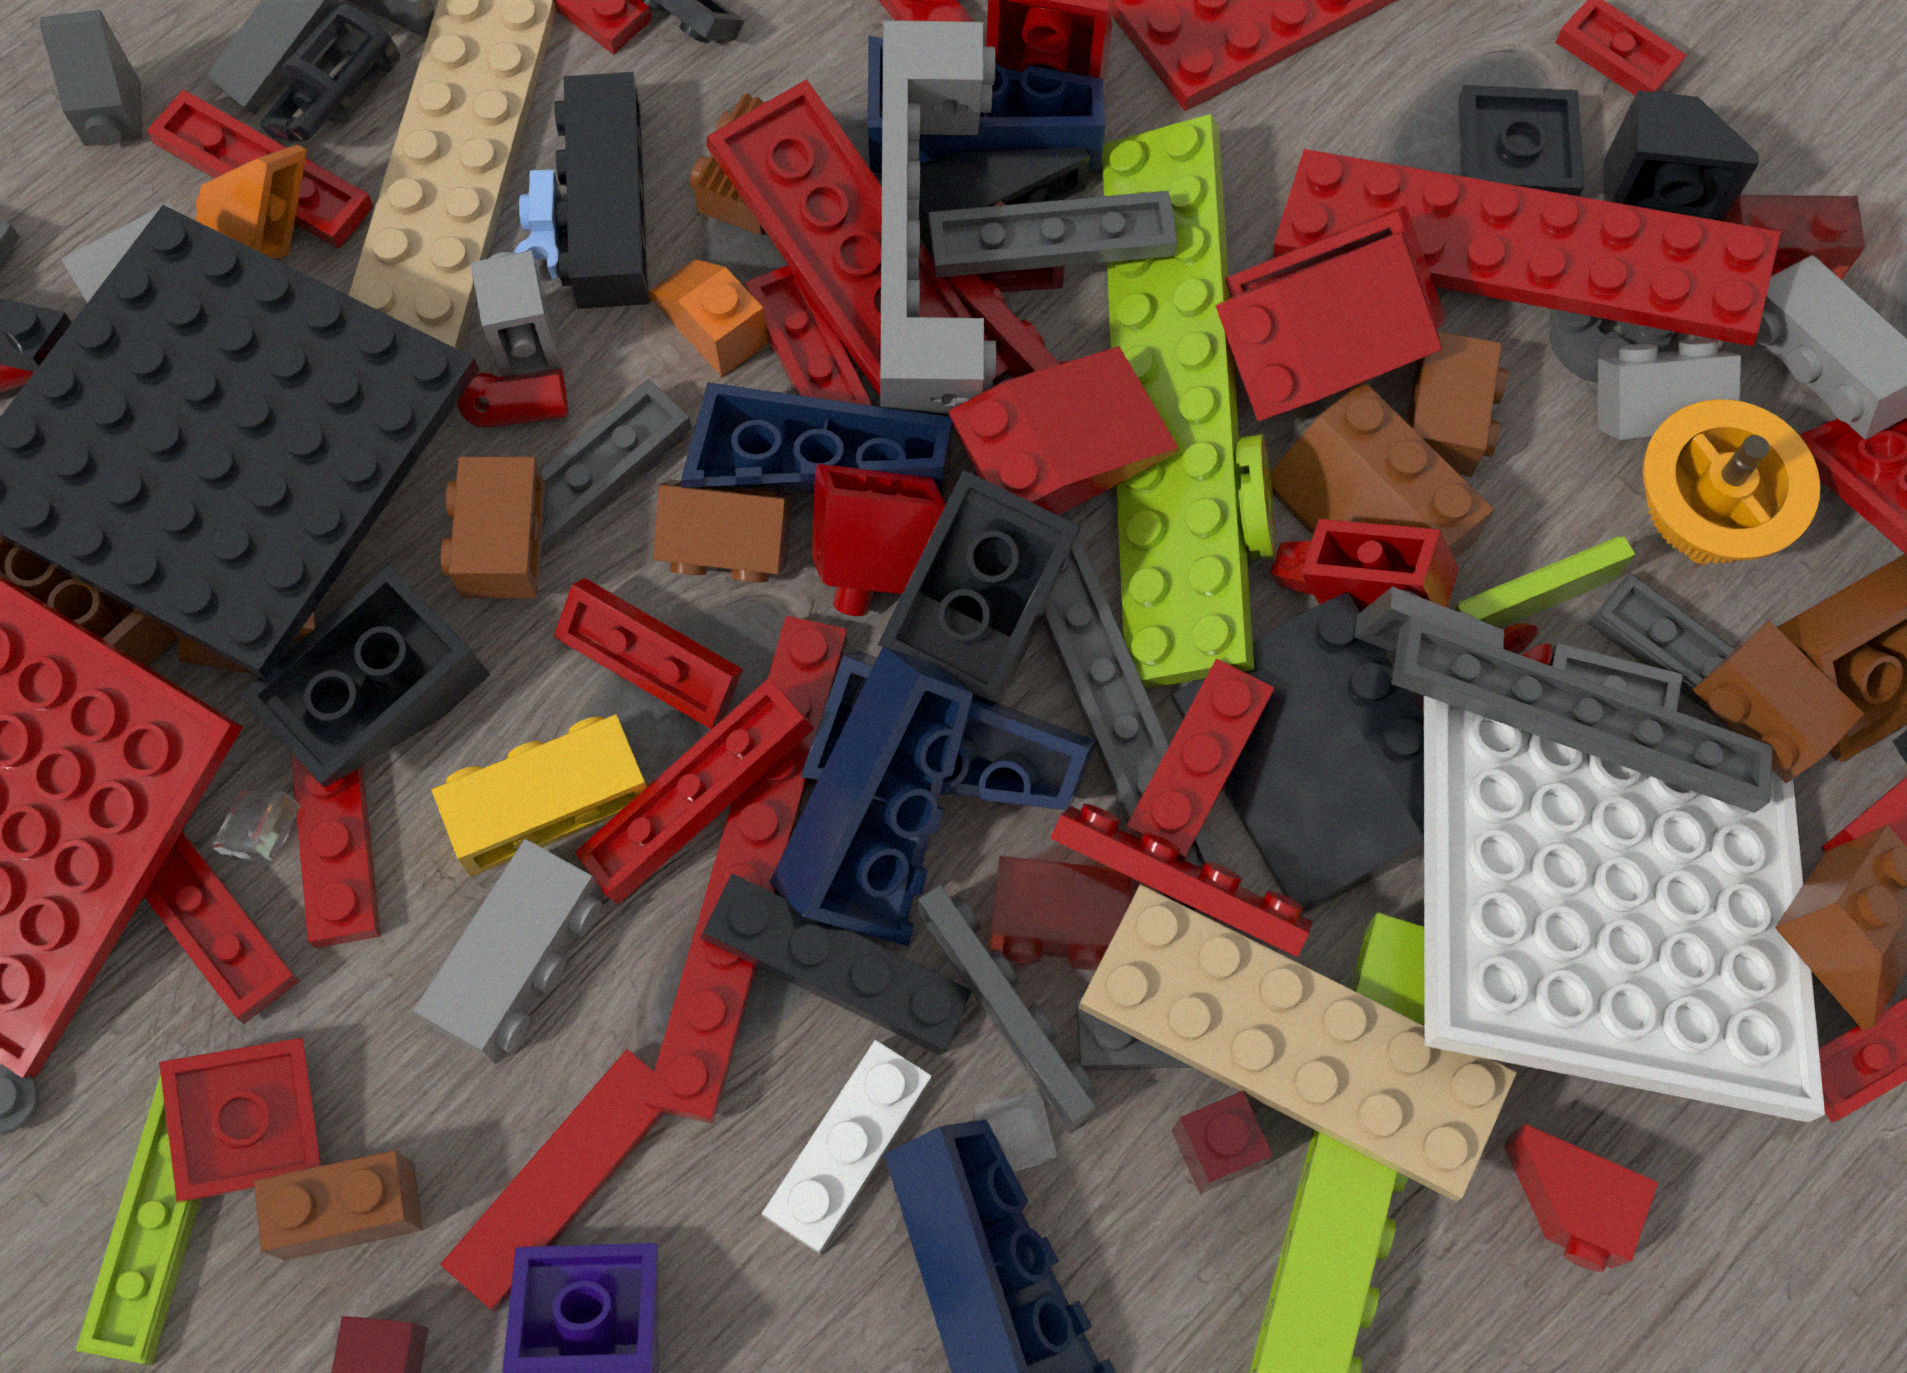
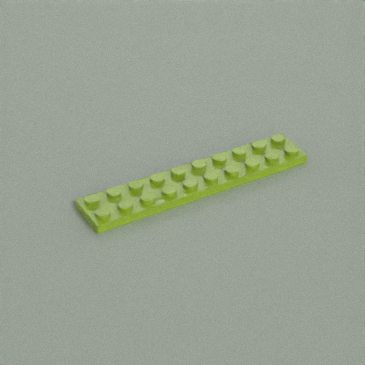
(1181, 517)

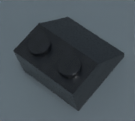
(1677, 158)

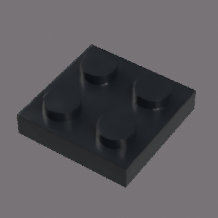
(1522, 137)

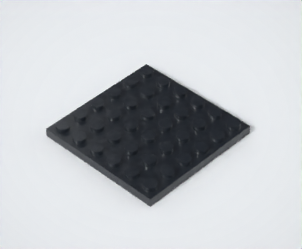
(218, 437)

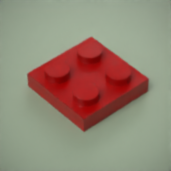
(238, 1118)

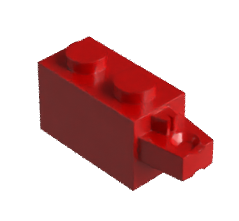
(1367, 562)

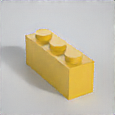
(539, 793)

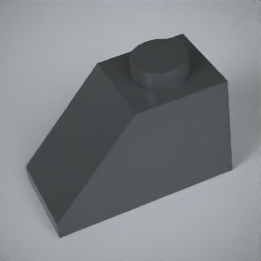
(93, 78)

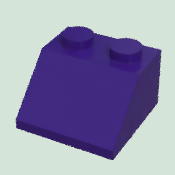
(583, 1310)

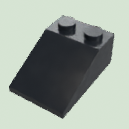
(981, 586)
(365, 680)

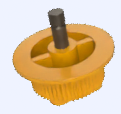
(1729, 482)

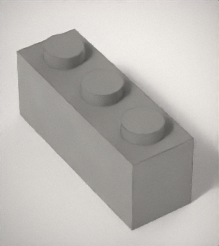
(1836, 346)
(511, 952)

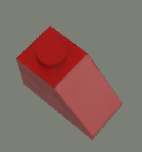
(1581, 1198)

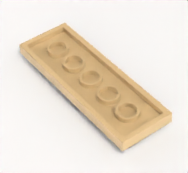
(1297, 1042)

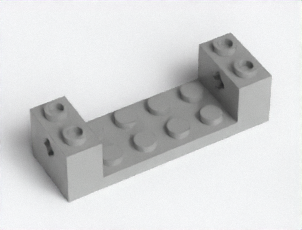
(937, 85)

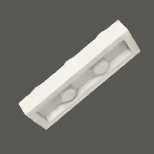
(847, 1147)

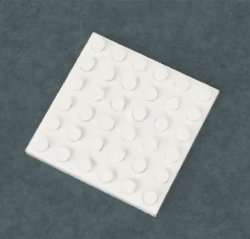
(1611, 922)

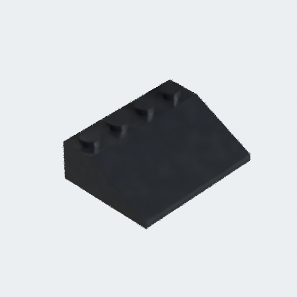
(1333, 760)

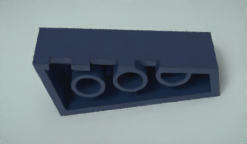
(1027, 112)

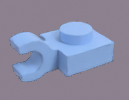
(539, 215)

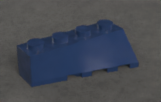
(782, 437)
(1000, 754)
(877, 802)
(983, 1260)

